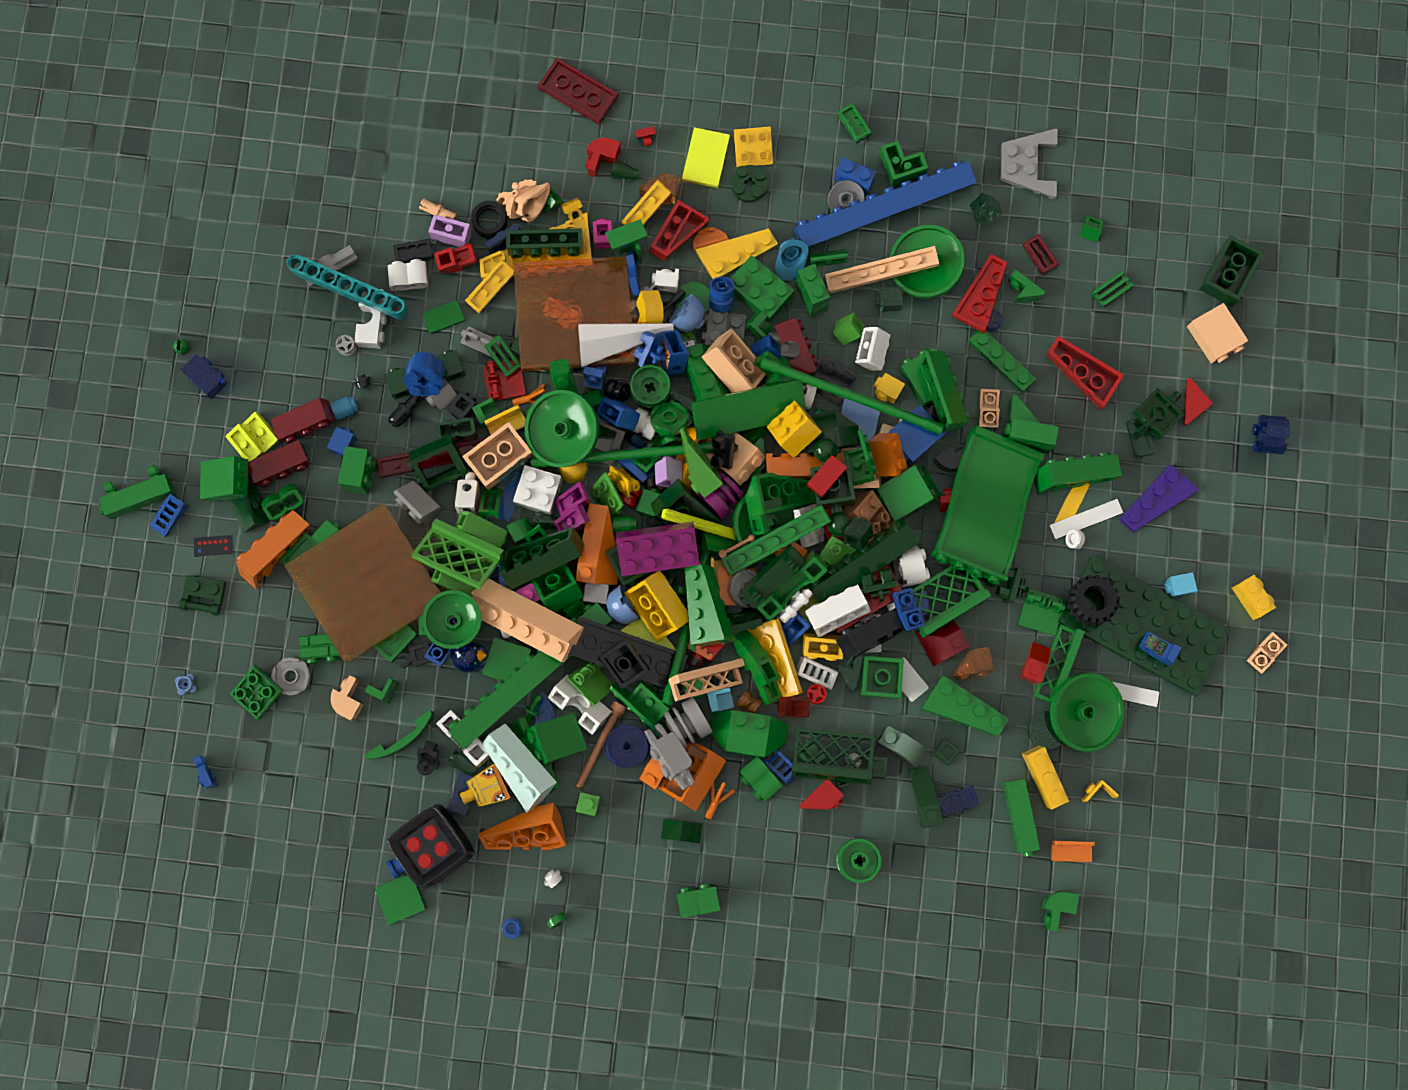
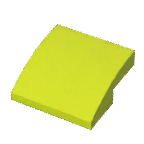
(252, 437)

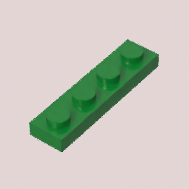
(1002, 360)

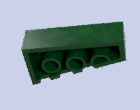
(539, 556)

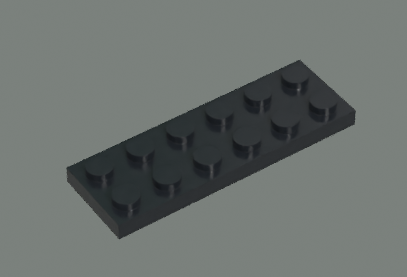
(598, 639)

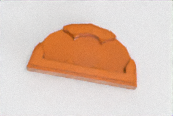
(708, 236)

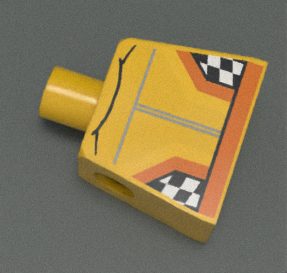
(485, 788)

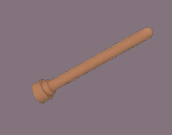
(617, 711)

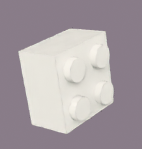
(538, 490)

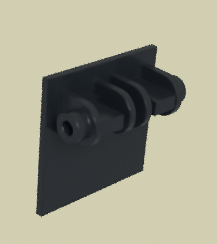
(835, 373)

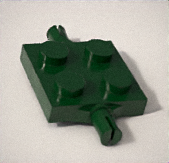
(1158, 413)

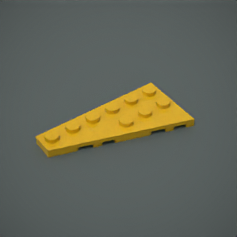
(489, 262)

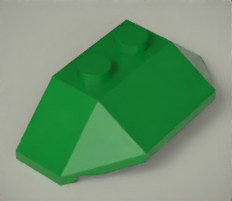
(748, 732)

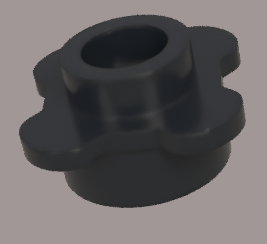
(361, 381)

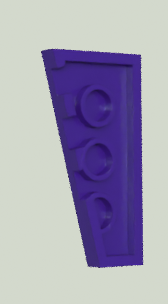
(1159, 497)

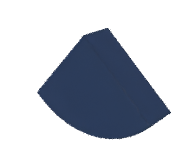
(631, 437)

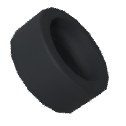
(482, 207)

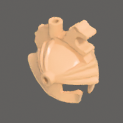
(525, 199)

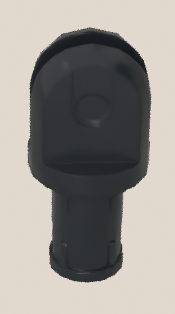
(404, 410)

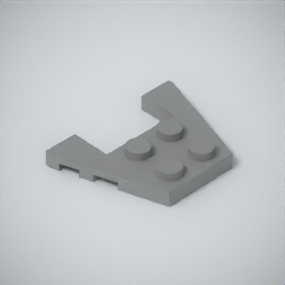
(1020, 162)

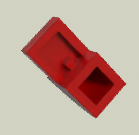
(454, 260)

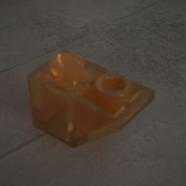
(670, 181)
(974, 662)

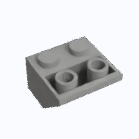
(422, 506)

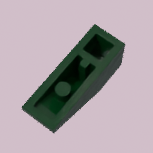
(925, 797)

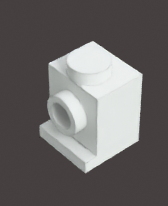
(666, 280)

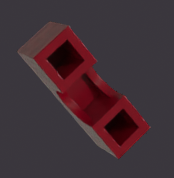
(792, 331)

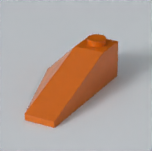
(597, 538)
(536, 828)

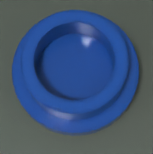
(512, 928)

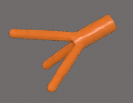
(528, 398)
(715, 801)

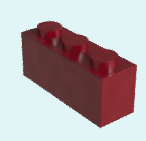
(303, 420)
(278, 464)

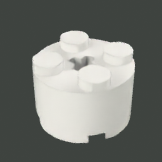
(911, 567)

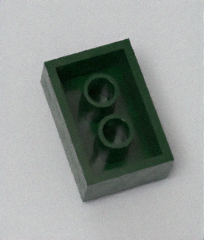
(1231, 271)

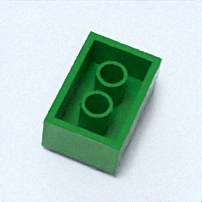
(761, 288)

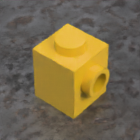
(888, 388)

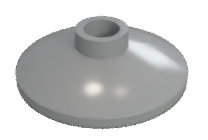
(844, 187)

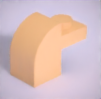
(342, 700)

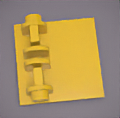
(753, 146)

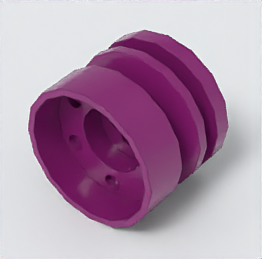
(725, 493)

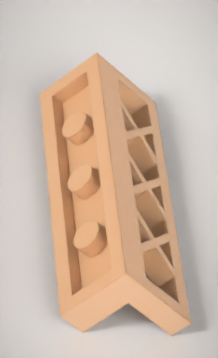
(708, 672)

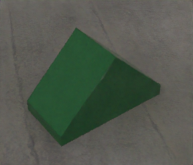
(681, 831)

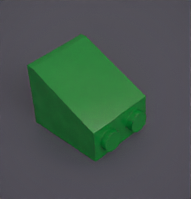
(908, 492)

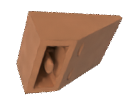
(870, 508)

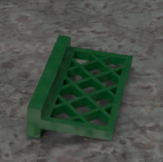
(827, 771)

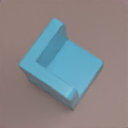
(720, 700)

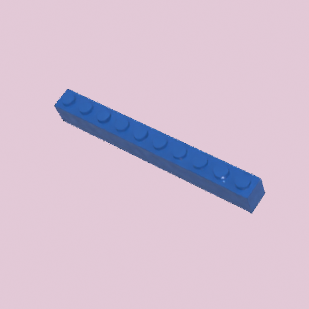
(885, 205)

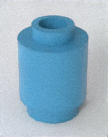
(343, 407)

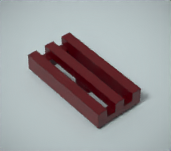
(1035, 259)

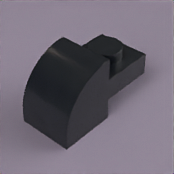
(948, 460)

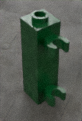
(771, 576)

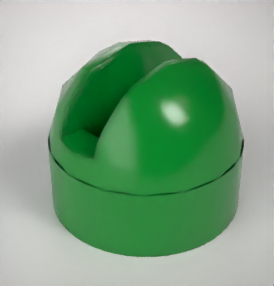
(184, 346)

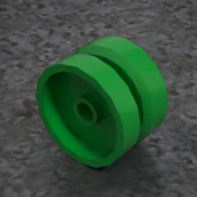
(867, 868)

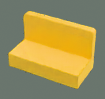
(513, 416)

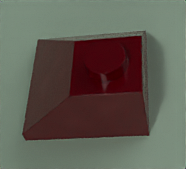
(943, 643)

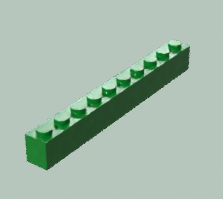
(514, 689)

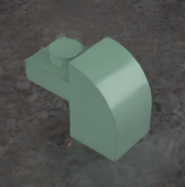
(902, 745)

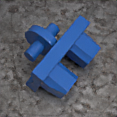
(653, 350)

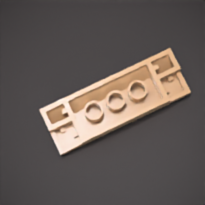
(527, 620)

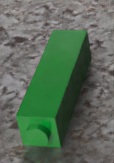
(1021, 817)

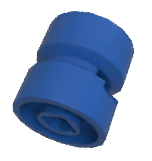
(721, 294)

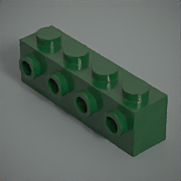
(544, 242)

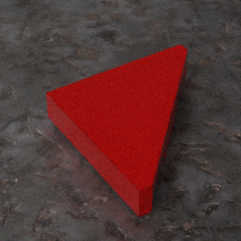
(1195, 401)

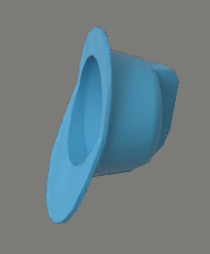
(790, 259)

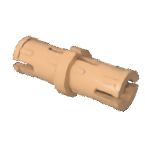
(438, 210)

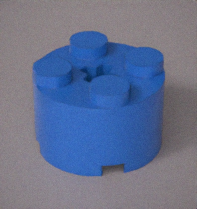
(424, 374)

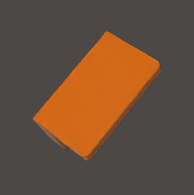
(1071, 851)

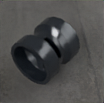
(618, 390)

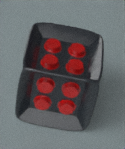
(430, 846)

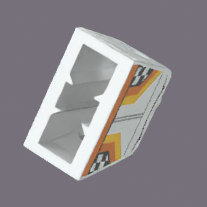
(468, 495)

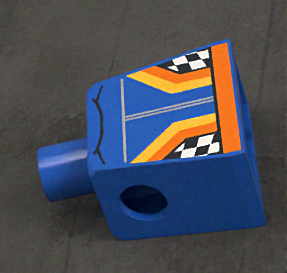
(675, 353)

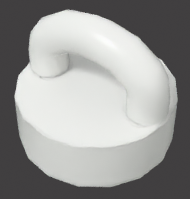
(1075, 539)

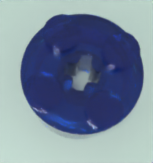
(1271, 434)

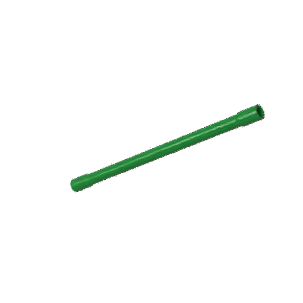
(926, 423)
(633, 454)
(668, 697)

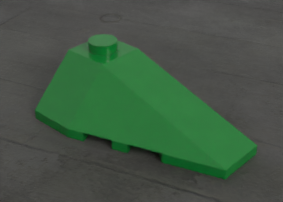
(775, 493)

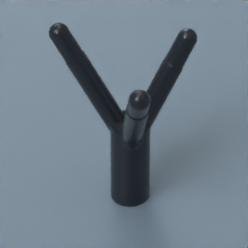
(672, 302)

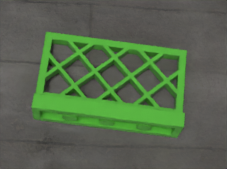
(466, 544)

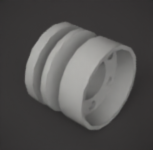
(688, 722)

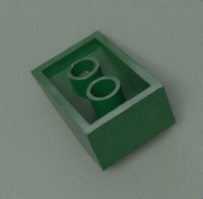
(683, 500)

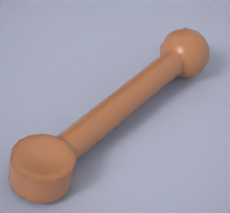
(722, 553)

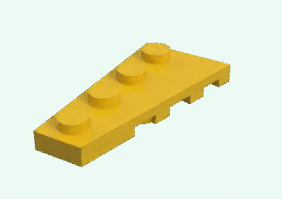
(731, 254)
(774, 642)

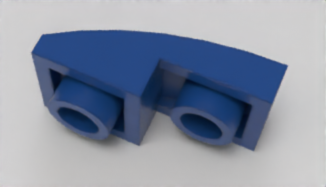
(907, 610)

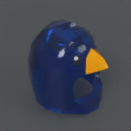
(468, 658)

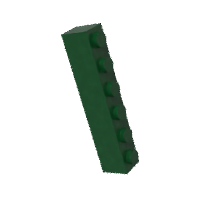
(875, 555)

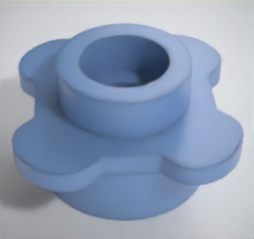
(180, 681)

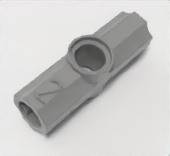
(336, 261)

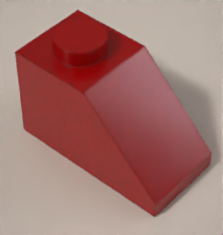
(1035, 663)
(823, 797)

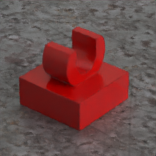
(646, 133)
(945, 500)

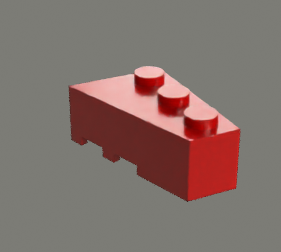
(677, 230)

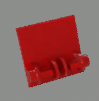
(500, 386)

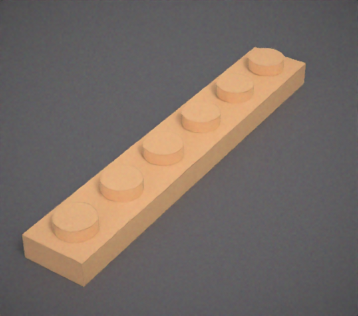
(882, 269)

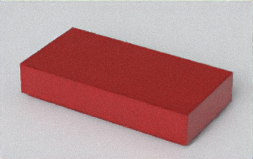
(826, 476)

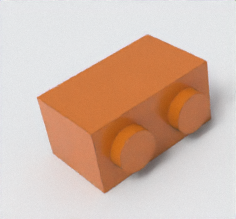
(888, 454)

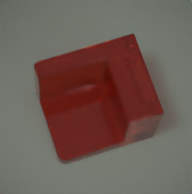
(794, 707)

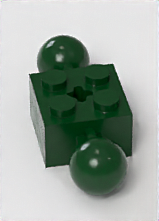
(836, 498)

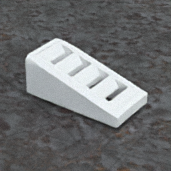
(801, 666)

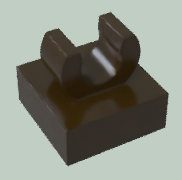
(651, 483)

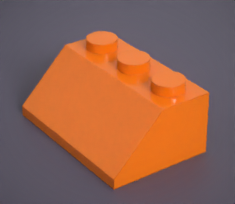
(703, 770)

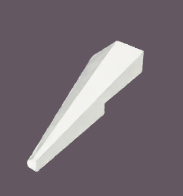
(604, 340)

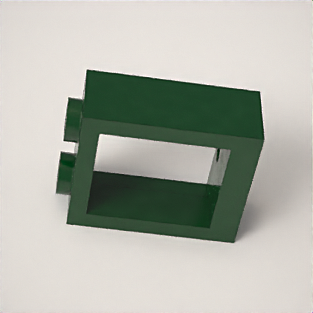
(434, 448)

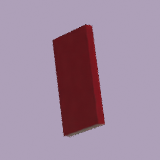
(578, 91)

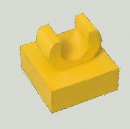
(571, 206)

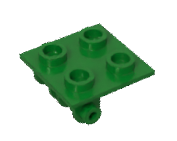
(1041, 612)

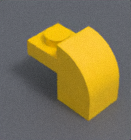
(650, 307)

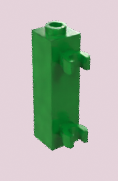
(137, 495)

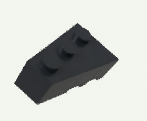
(870, 634)

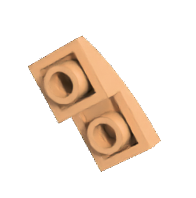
(989, 408)
(1266, 652)

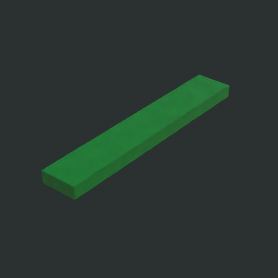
(776, 539)

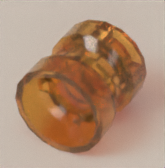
(748, 698)

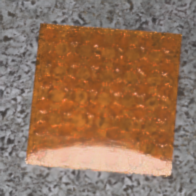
(561, 295)
(363, 582)

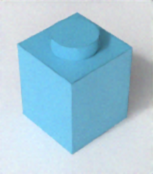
(1181, 585)

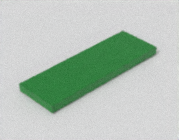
(744, 408)

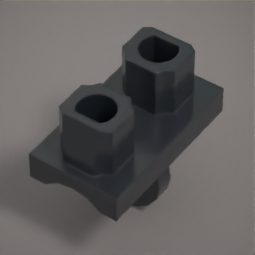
(724, 450)
(428, 758)

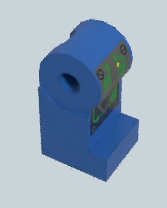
(1159, 648)

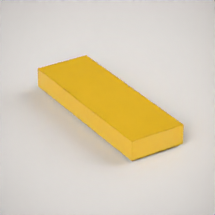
(648, 203)
(490, 286)

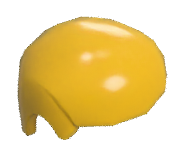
(574, 473)

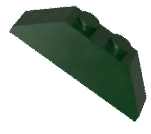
(834, 427)

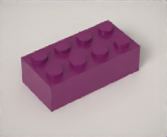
(657, 548)

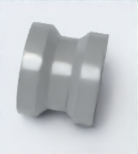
(343, 342)

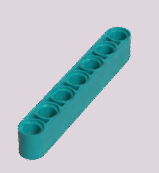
(341, 280)

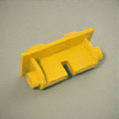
(623, 481)

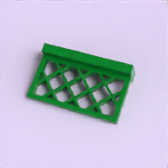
(958, 608)

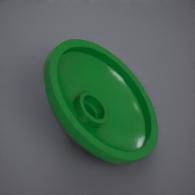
(442, 610)

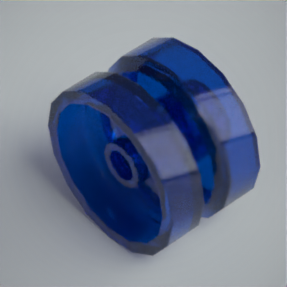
(616, 746)

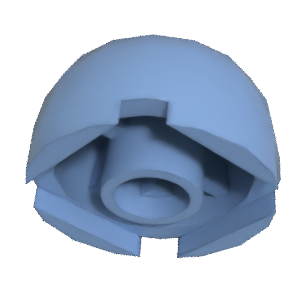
(689, 315)
(620, 607)

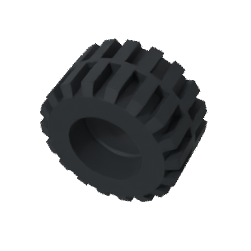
(1106, 593)

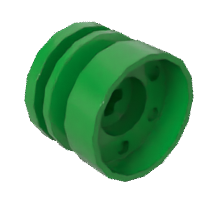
(646, 377)

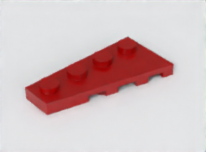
(981, 296)

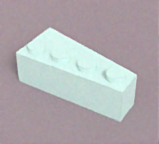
(519, 767)

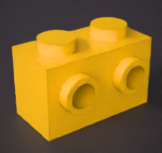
(1254, 597)
(821, 647)

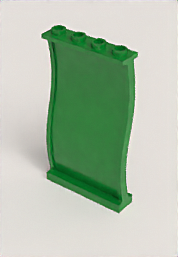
(987, 505)

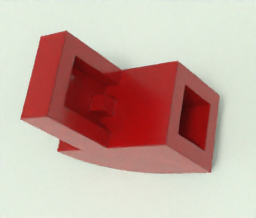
(601, 150)

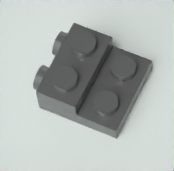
(719, 323)

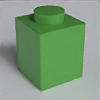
(588, 804)

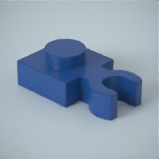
(205, 774)

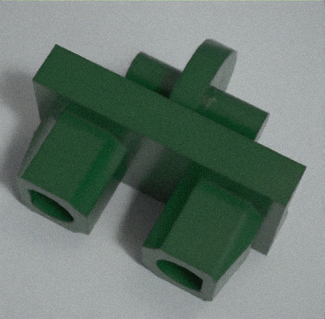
(869, 585)
(1014, 587)

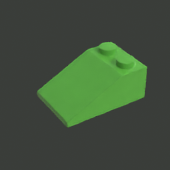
(702, 475)

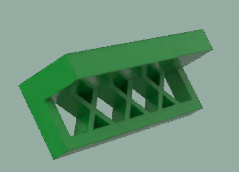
(1067, 662)

